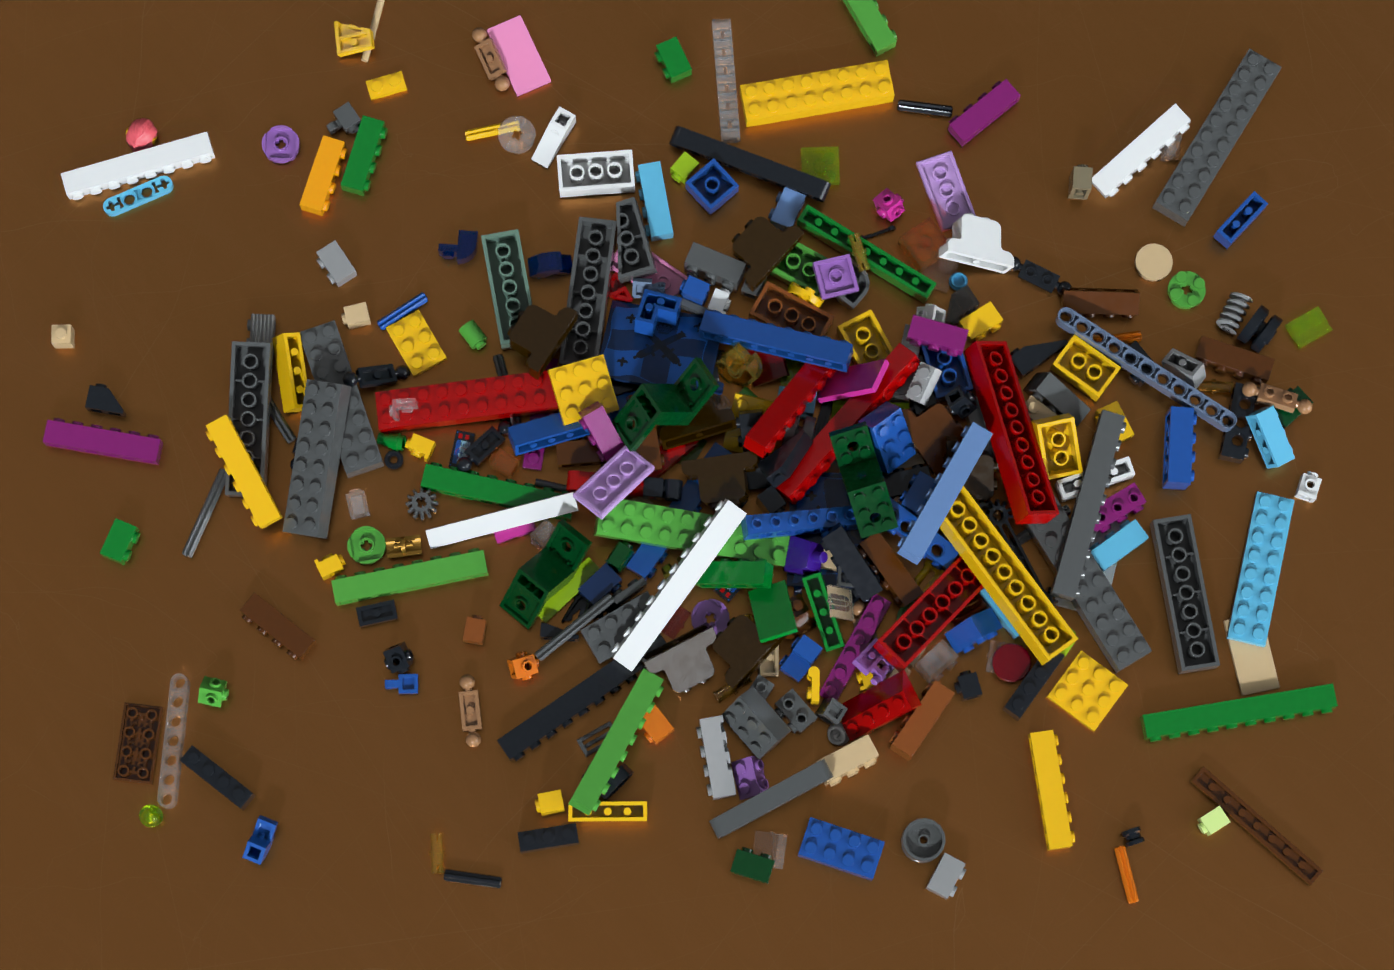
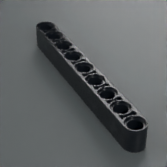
(750, 163)

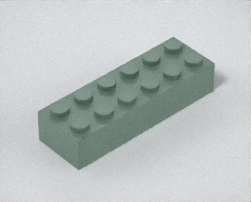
(506, 279)

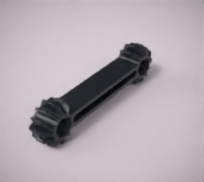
(1018, 550)

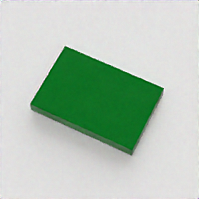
(773, 611)

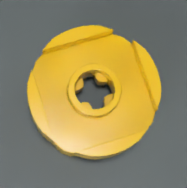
(806, 294)

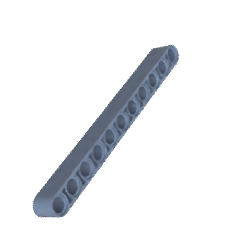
(1155, 369)

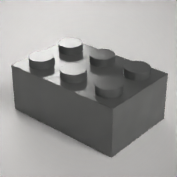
(714, 267)
(755, 722)

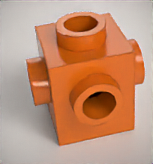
(523, 665)

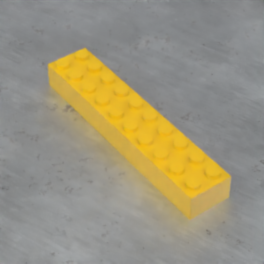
(1006, 579)

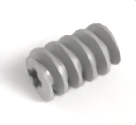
(1232, 312)

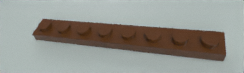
(1256, 826)

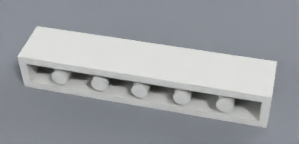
(1139, 151)

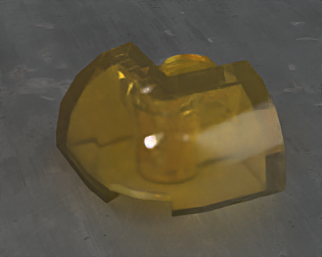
(739, 366)

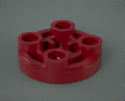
(1011, 662)

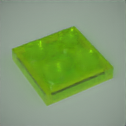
(821, 163)

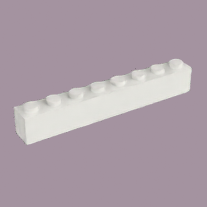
(138, 165)

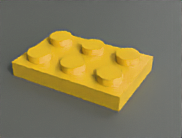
(416, 343)

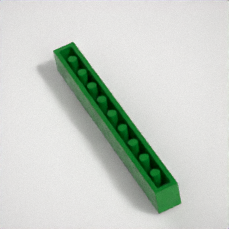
(1238, 711)

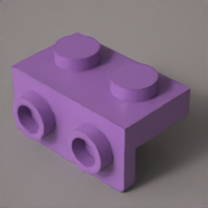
(749, 777)

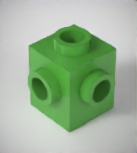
(213, 691)

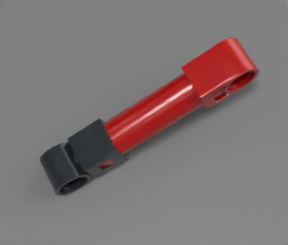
(649, 488)

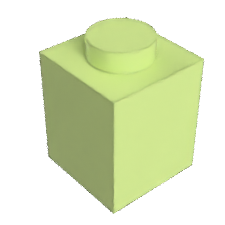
(1213, 821)

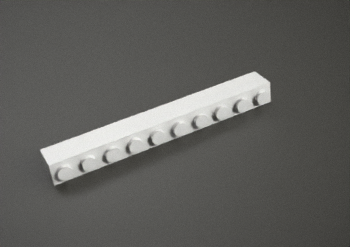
(678, 584)

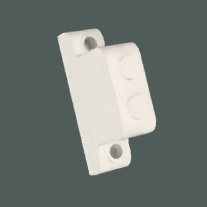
(978, 244)

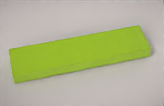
(569, 591)

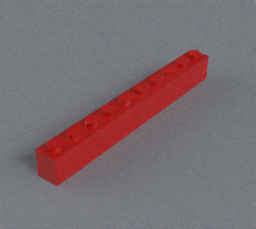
(821, 453)

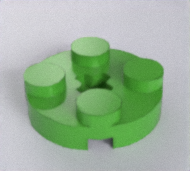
(1183, 279)
(374, 537)

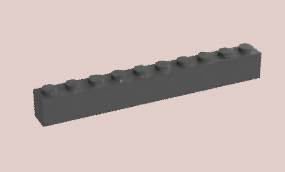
(1087, 505)

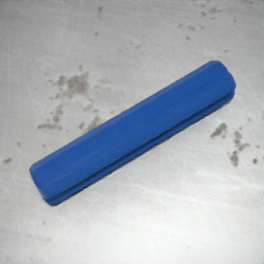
(402, 311)

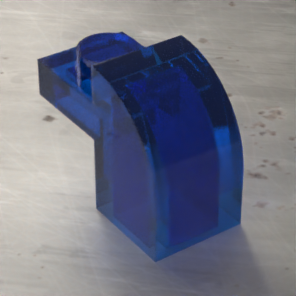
(466, 247)
(549, 263)

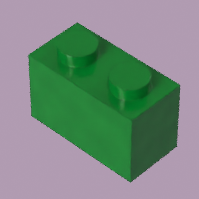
(673, 60)
(120, 541)

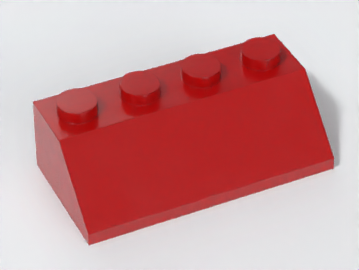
(879, 706)

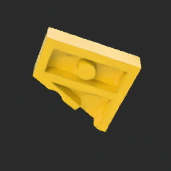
(352, 39)

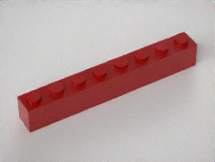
(785, 408)

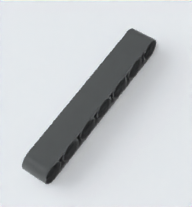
(771, 798)

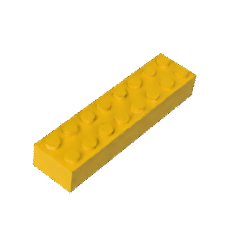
(816, 93)

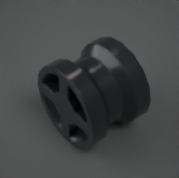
(1133, 836)

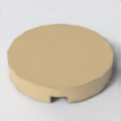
(1153, 262)

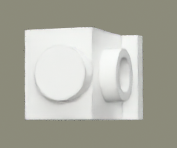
(720, 300)
(1303, 491)

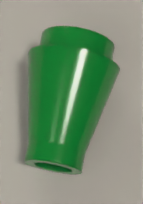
(392, 440)

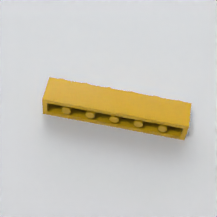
(243, 471)
(1050, 790)

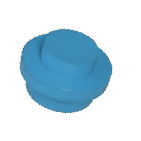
(958, 281)

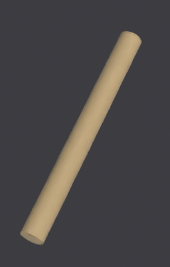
(374, 25)

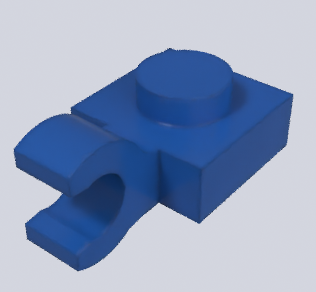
(406, 684)

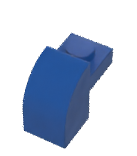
(261, 840)

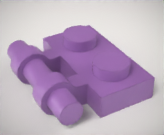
(868, 661)

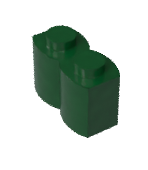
(620, 556)

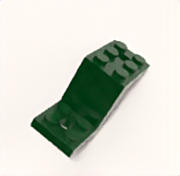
(665, 404)
(863, 479)
(545, 574)

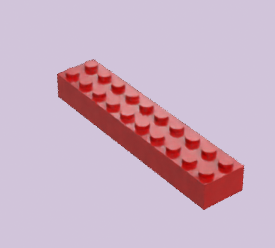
(468, 402)
(1012, 431)

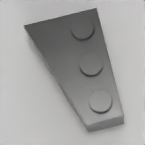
(1056, 396)

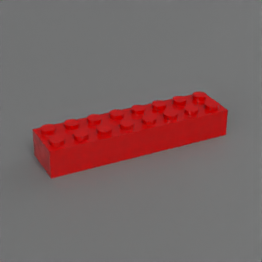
(928, 615)

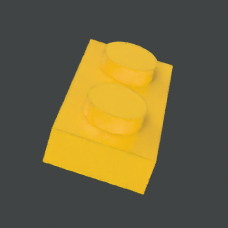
(386, 85)

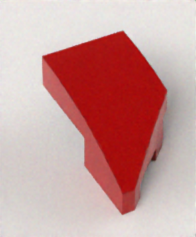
(618, 290)

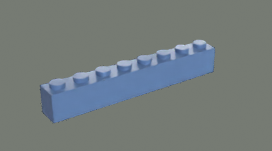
(944, 494)

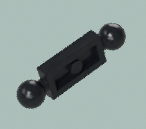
(1039, 276)
(376, 375)
(484, 446)

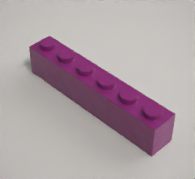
(103, 442)

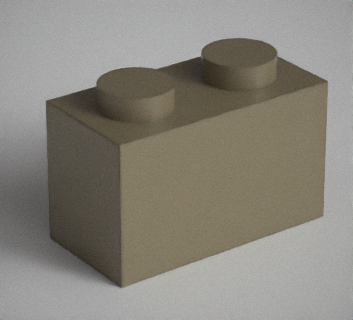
(1080, 182)

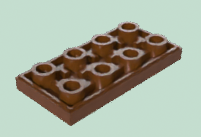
(138, 743)

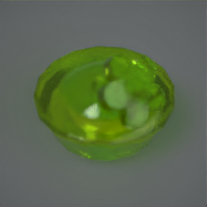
(151, 815)

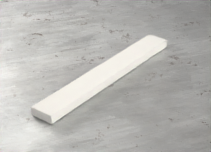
(502, 520)

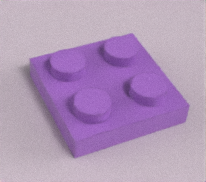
(835, 276)

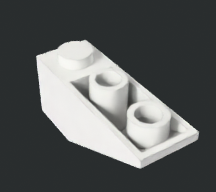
(554, 137)

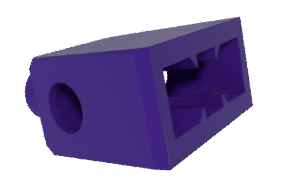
(804, 556)

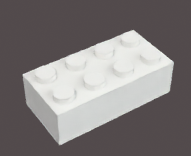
(595, 173)

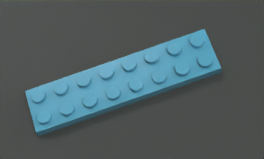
(1260, 569)

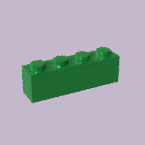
(363, 155)
(737, 574)
(828, 626)

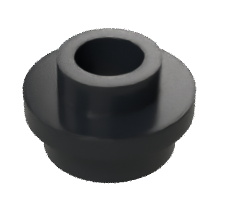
(387, 459)

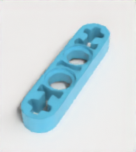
(137, 193)

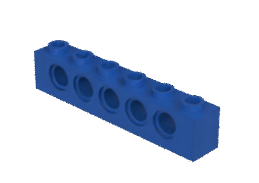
(797, 522)
(948, 552)

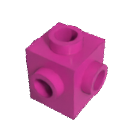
(889, 205)

